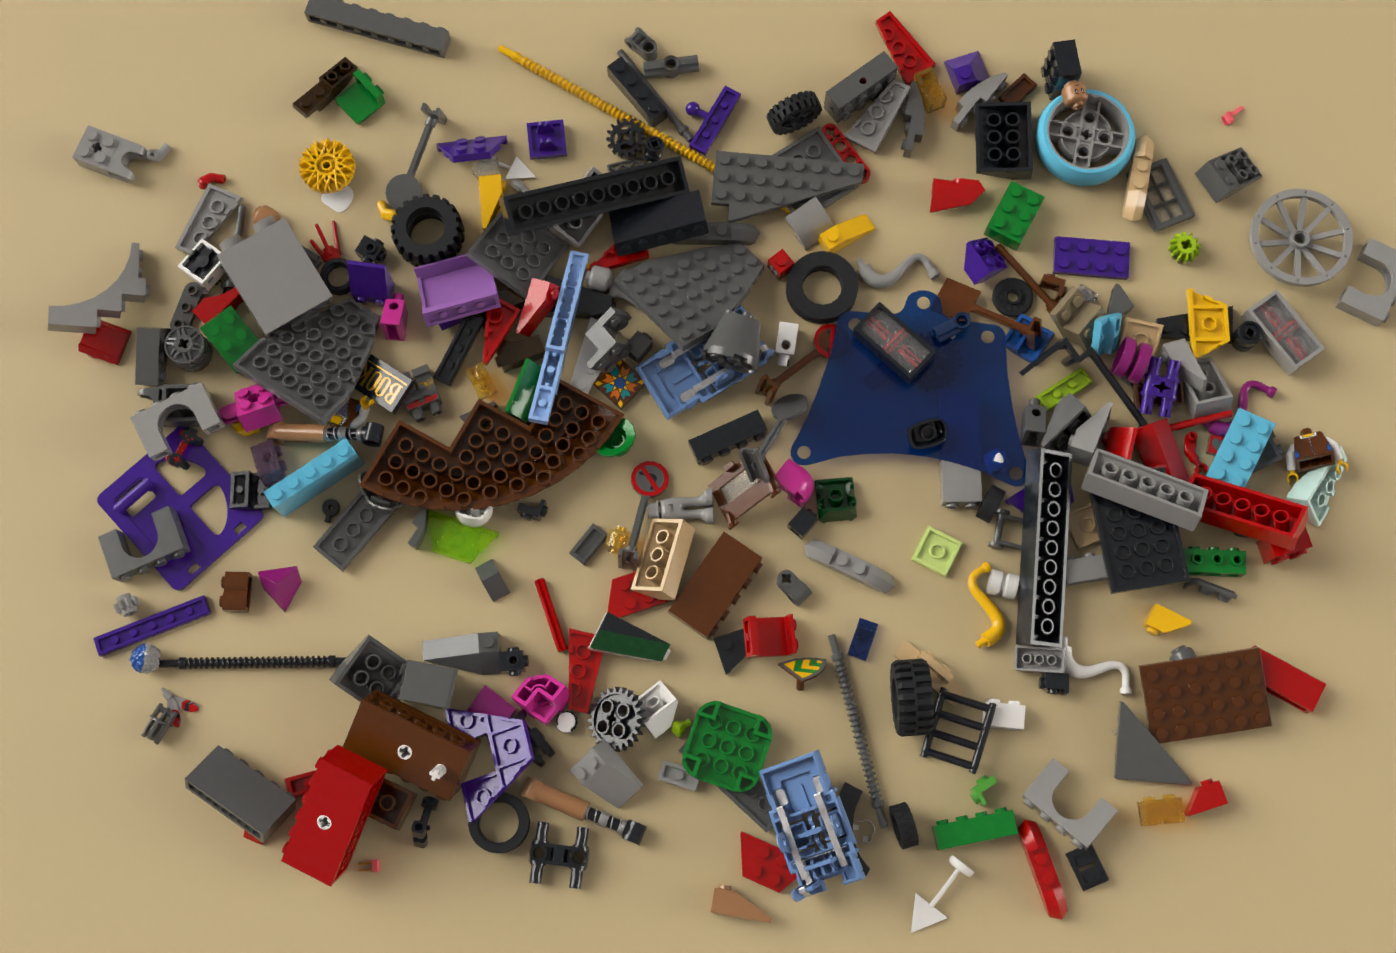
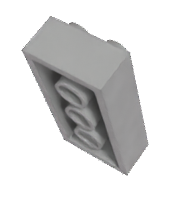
(1040, 659)

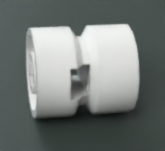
(1002, 584)

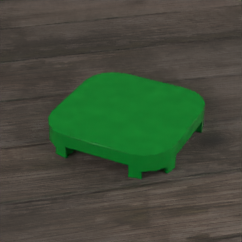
(727, 746)

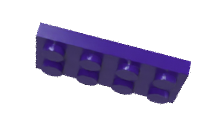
(1091, 258)

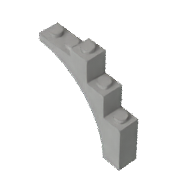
(87, 315)

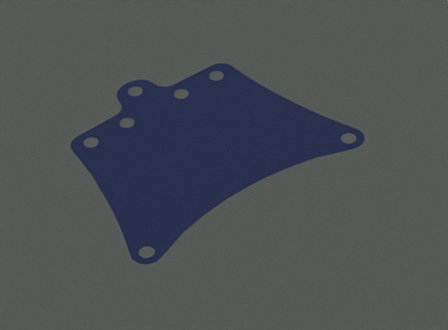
(869, 407)

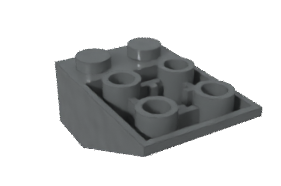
(1228, 174)

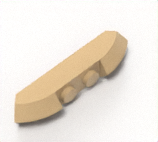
(1138, 178)

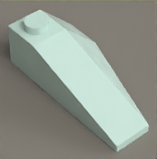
(1315, 490)

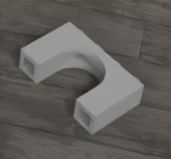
(1369, 307)
(150, 421)
(1082, 830)

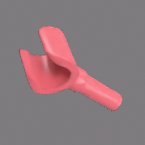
(1228, 116)

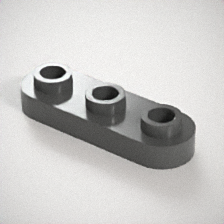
(187, 317)

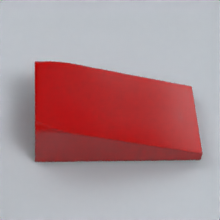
(298, 784)

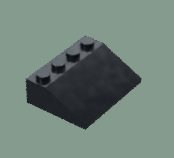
(1004, 139)

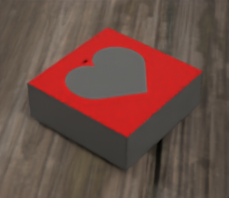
(1213, 444)

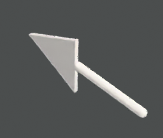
(517, 170)

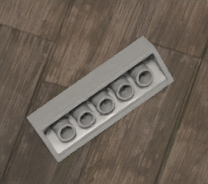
(1145, 489)

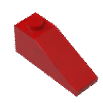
(538, 303)

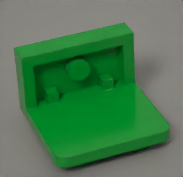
(361, 98)

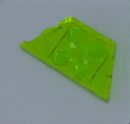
(457, 540)

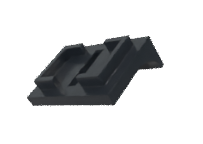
(1092, 876)

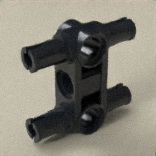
(559, 855)

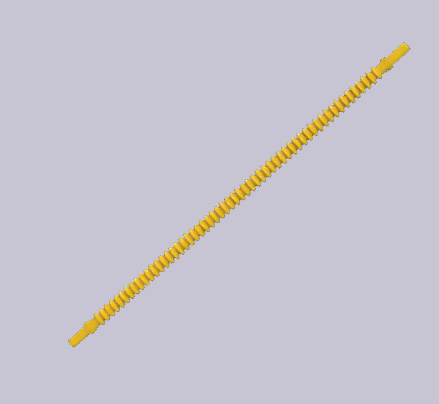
(517, 57)

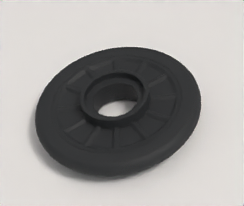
(1010, 308)

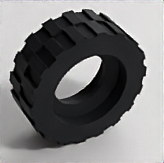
(903, 825)

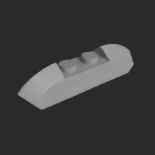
(849, 566)

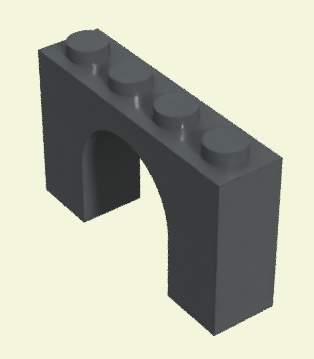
(170, 545)

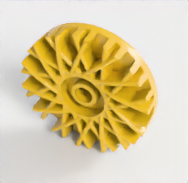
(315, 166)

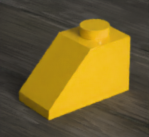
(1162, 621)

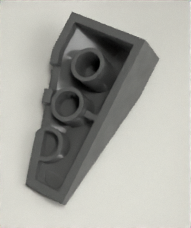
(466, 652)

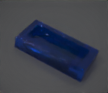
(862, 639)

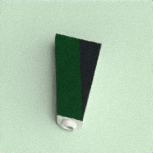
(626, 640)

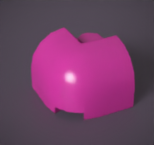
(795, 482)
(541, 697)

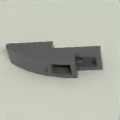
(914, 119)

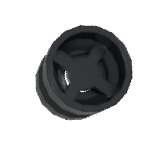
(654, 149)

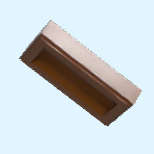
(1018, 90)

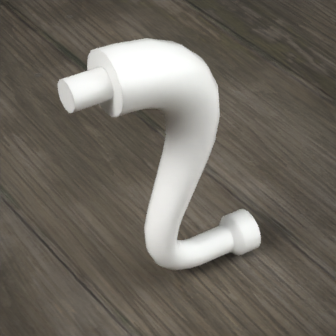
(1079, 671)

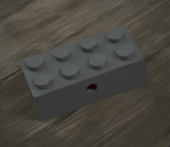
(860, 87)

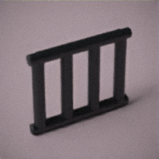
(983, 727)

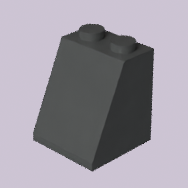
(426, 684)

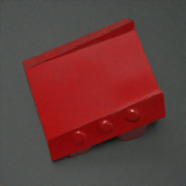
(106, 344)

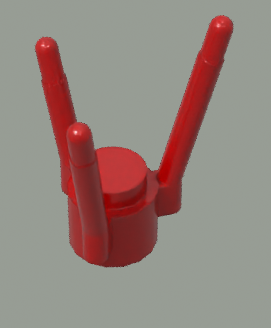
(329, 251)

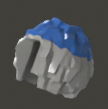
(145, 658)

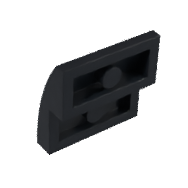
(247, 492)

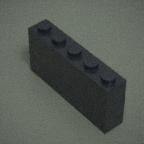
(658, 223)

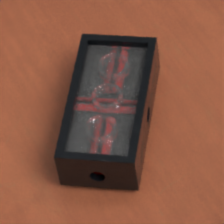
(894, 343)

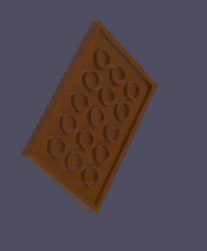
(1205, 695)

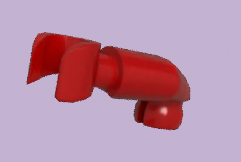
(1190, 452)

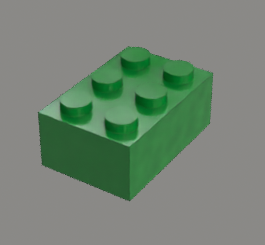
(1014, 215)
(229, 335)

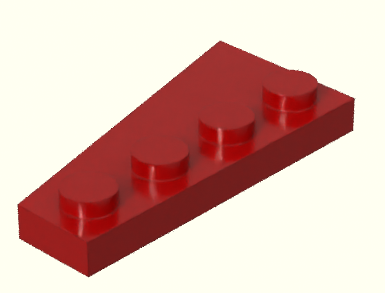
(903, 48)

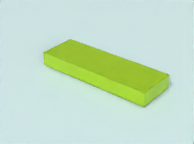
(1071, 384)

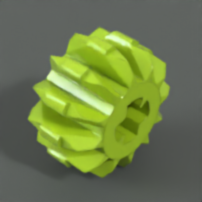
(1178, 251)

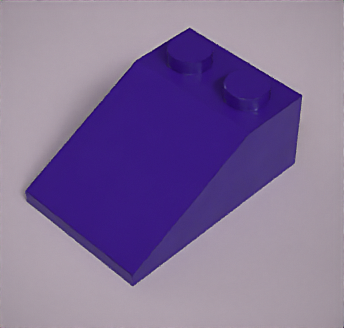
(370, 282)

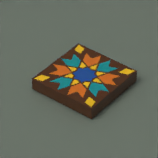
(620, 384)

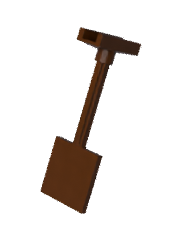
(961, 298)

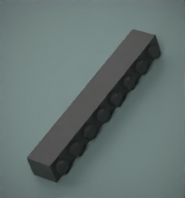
(379, 26)

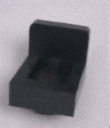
(528, 512)

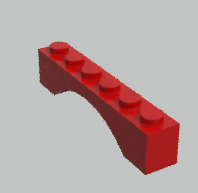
(212, 306)

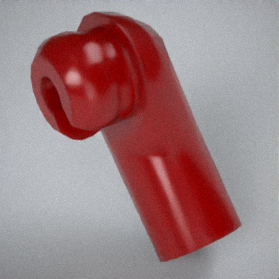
(209, 178)

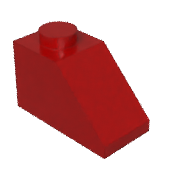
(1206, 797)

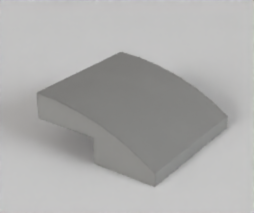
(809, 222)

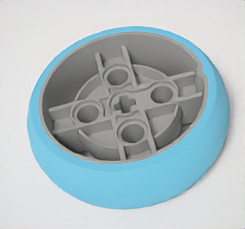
(1078, 171)

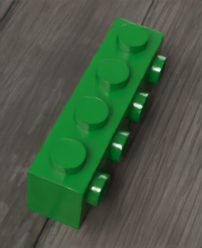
(1215, 562)

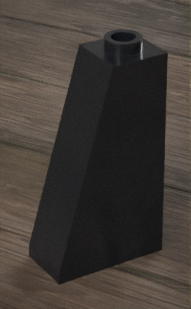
(590, 303)

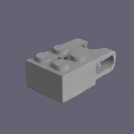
(108, 154)

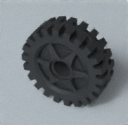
(794, 112)

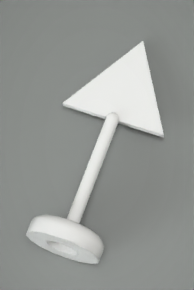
(925, 913)

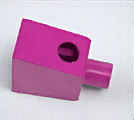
(394, 318)

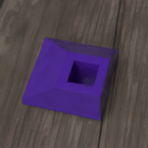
(982, 260)

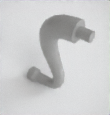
(882, 281)

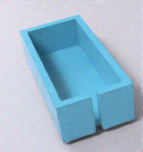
(1241, 448)

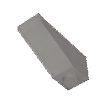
(1189, 368)

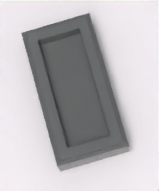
(588, 544)

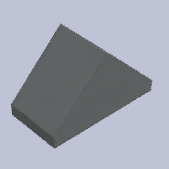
(1119, 301)
(492, 580)

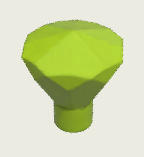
(679, 727)

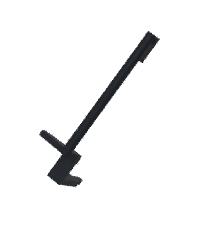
(1076, 358)

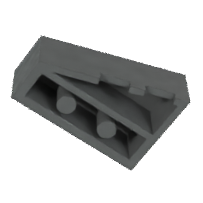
(151, 356)

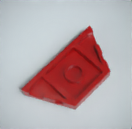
(628, 602)
(764, 863)

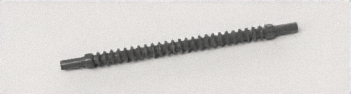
(877, 803)

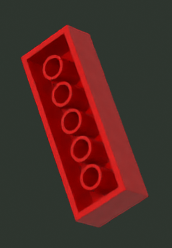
(1252, 512)

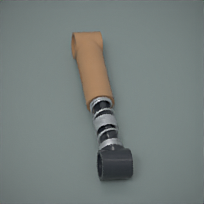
(282, 433)
(581, 809)

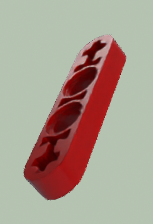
(848, 151)

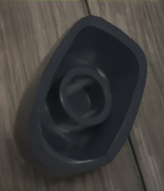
(927, 433)

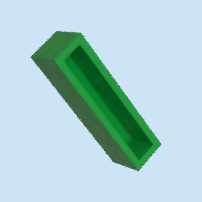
(974, 830)

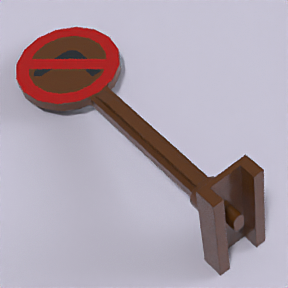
(822, 343)

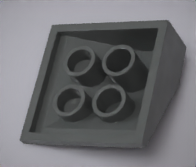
(368, 669)

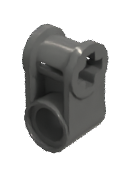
(640, 42)
(794, 588)

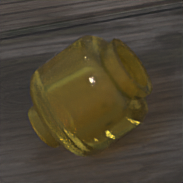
(617, 539)

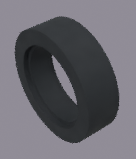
(519, 836)

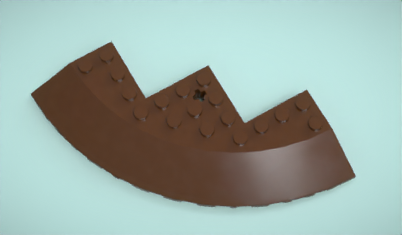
(493, 463)

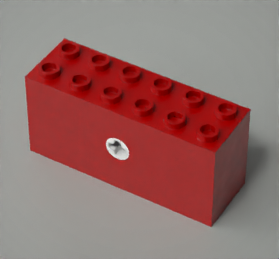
(333, 814)

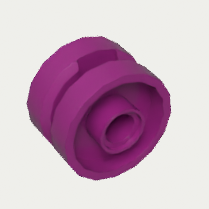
(1131, 360)

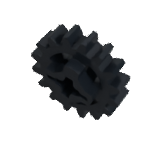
(621, 144)

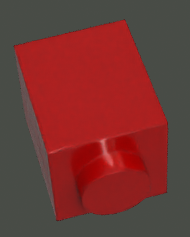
(780, 264)

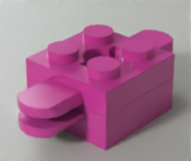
(253, 408)

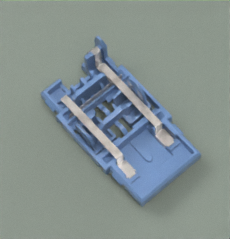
(678, 385)
(798, 788)

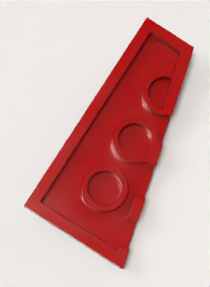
(583, 670)

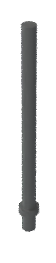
(683, 130)

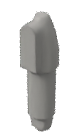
(517, 185)

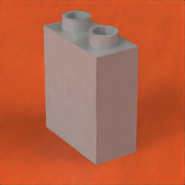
(273, 275)

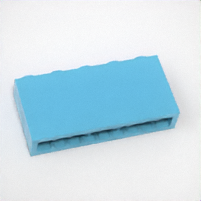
(314, 478)

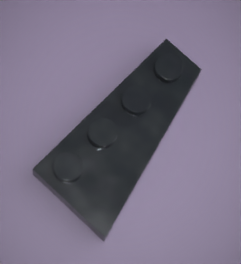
(1177, 326)

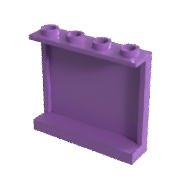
(455, 289)

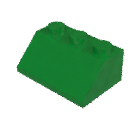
(523, 392)

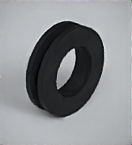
(824, 262)

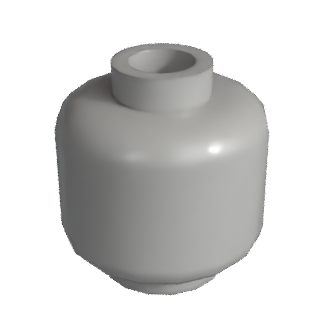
(599, 278)

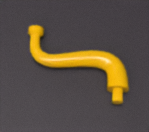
(998, 626)

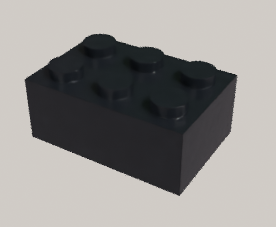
(1060, 67)

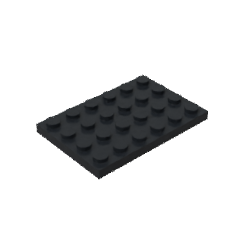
(1138, 547)

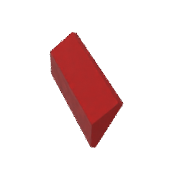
(1159, 449)

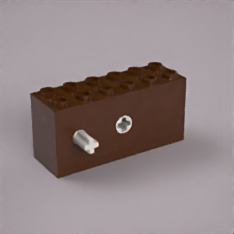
(412, 745)

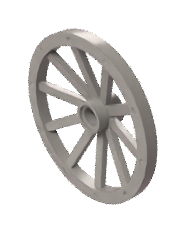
(1301, 234)

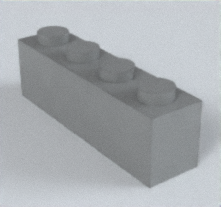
(1085, 569)

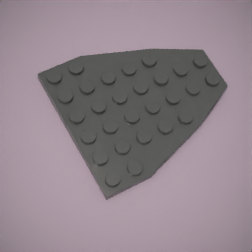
(692, 289)
(315, 359)

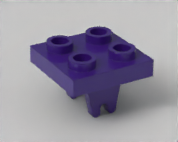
(546, 139)

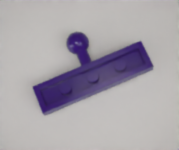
(713, 120)

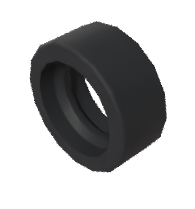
(327, 268)
(990, 504)

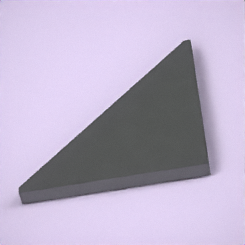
(1141, 755)

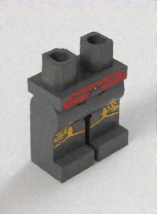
(425, 397)

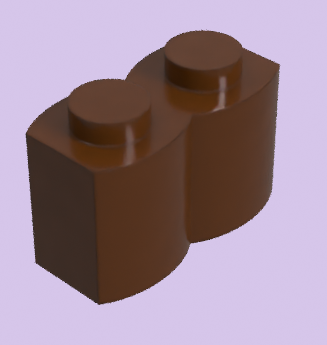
(236, 592)

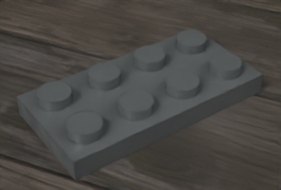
(351, 532)

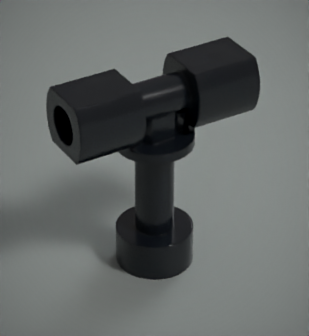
(420, 828)

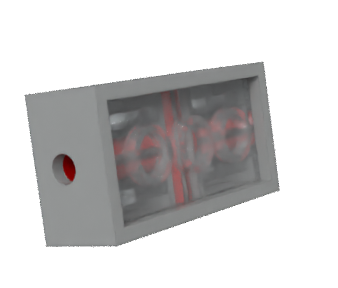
(1284, 332)

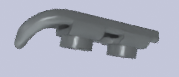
(1207, 587)

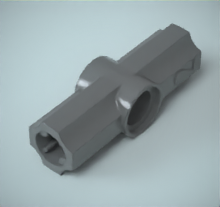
(660, 68)

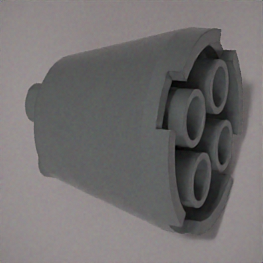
(735, 342)

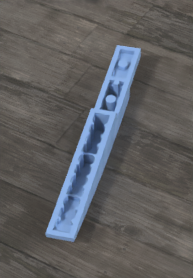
(558, 338)

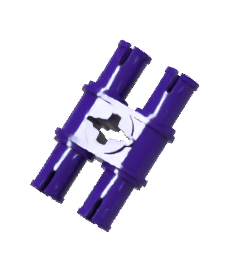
(1153, 378)

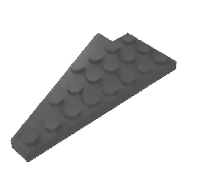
(767, 183)

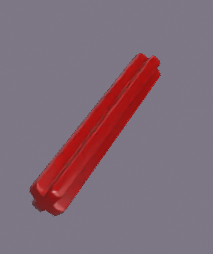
(551, 615)

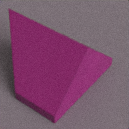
(281, 584)

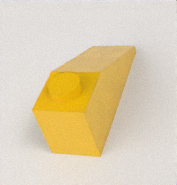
(491, 190)
(845, 233)

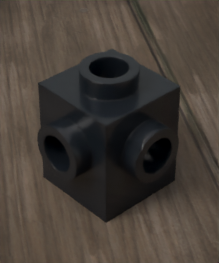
(371, 250)
(506, 659)

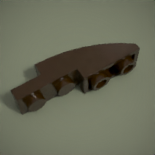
(327, 89)

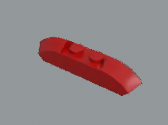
(1042, 869)

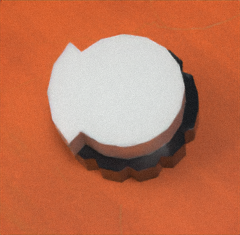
(566, 722)

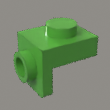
(983, 784)

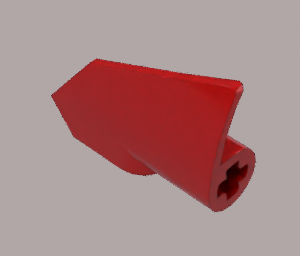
(954, 193)

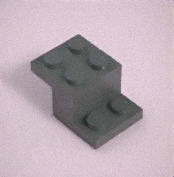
(609, 340)

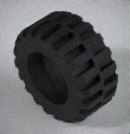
(417, 211)
(912, 697)

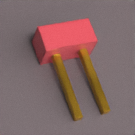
(375, 866)

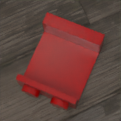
(770, 636)

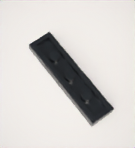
(458, 349)

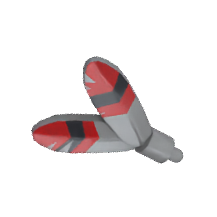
(176, 702)

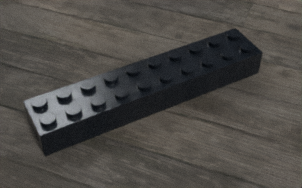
(593, 196)
(1044, 548)

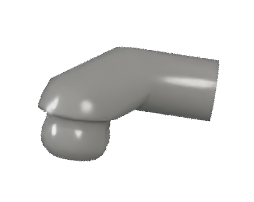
(158, 154)

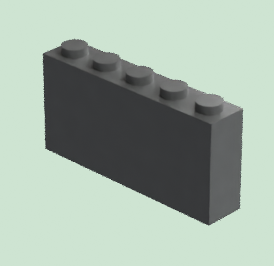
(241, 793)

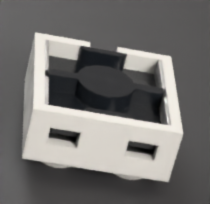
(203, 265)

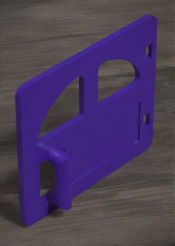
(141, 530)

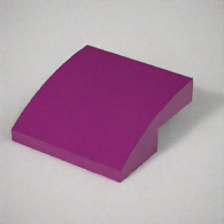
(492, 704)

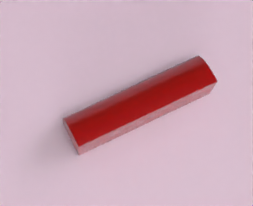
(1290, 683)

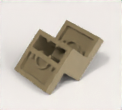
(1076, 318)

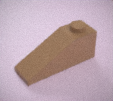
(733, 904)

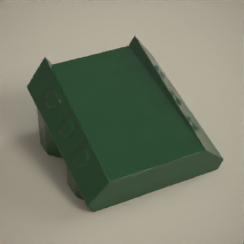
(835, 499)

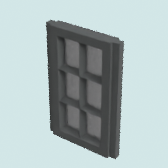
(1165, 199)

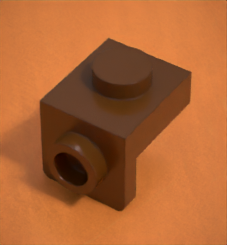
(1053, 283)

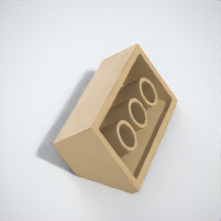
(663, 558)

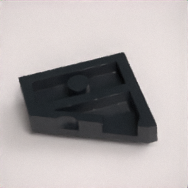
(731, 649)

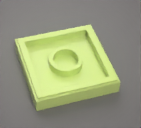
(936, 551)

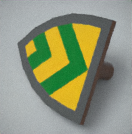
(803, 669)

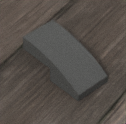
(421, 523)

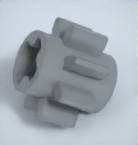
(126, 604)

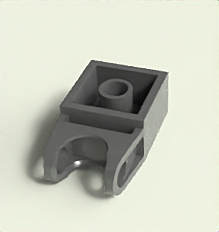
(178, 418)

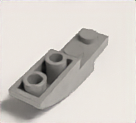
(982, 93)

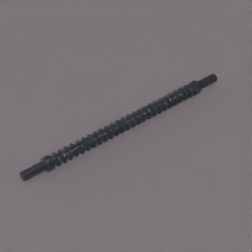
(183, 662)

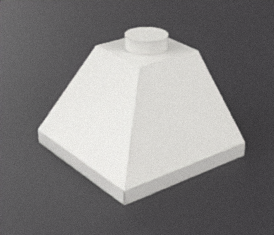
(659, 707)

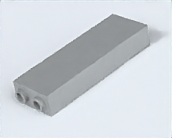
(959, 485)

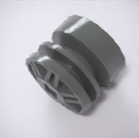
(198, 350)

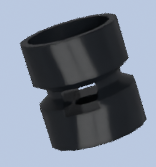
(1246, 336)

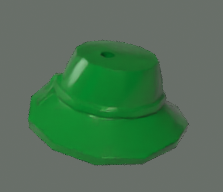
(623, 433)

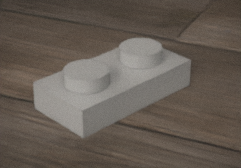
(677, 775)

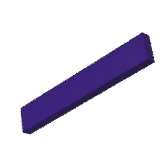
(152, 626)

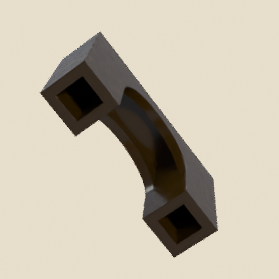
(513, 354)

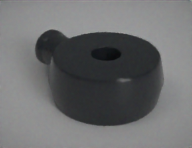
(330, 513)

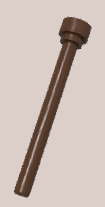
(1050, 303)

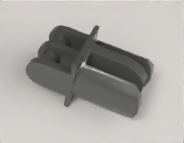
(157, 726)

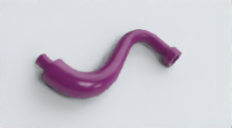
(1219, 427)

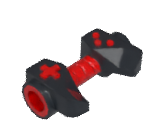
(188, 436)

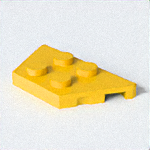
(1207, 323)

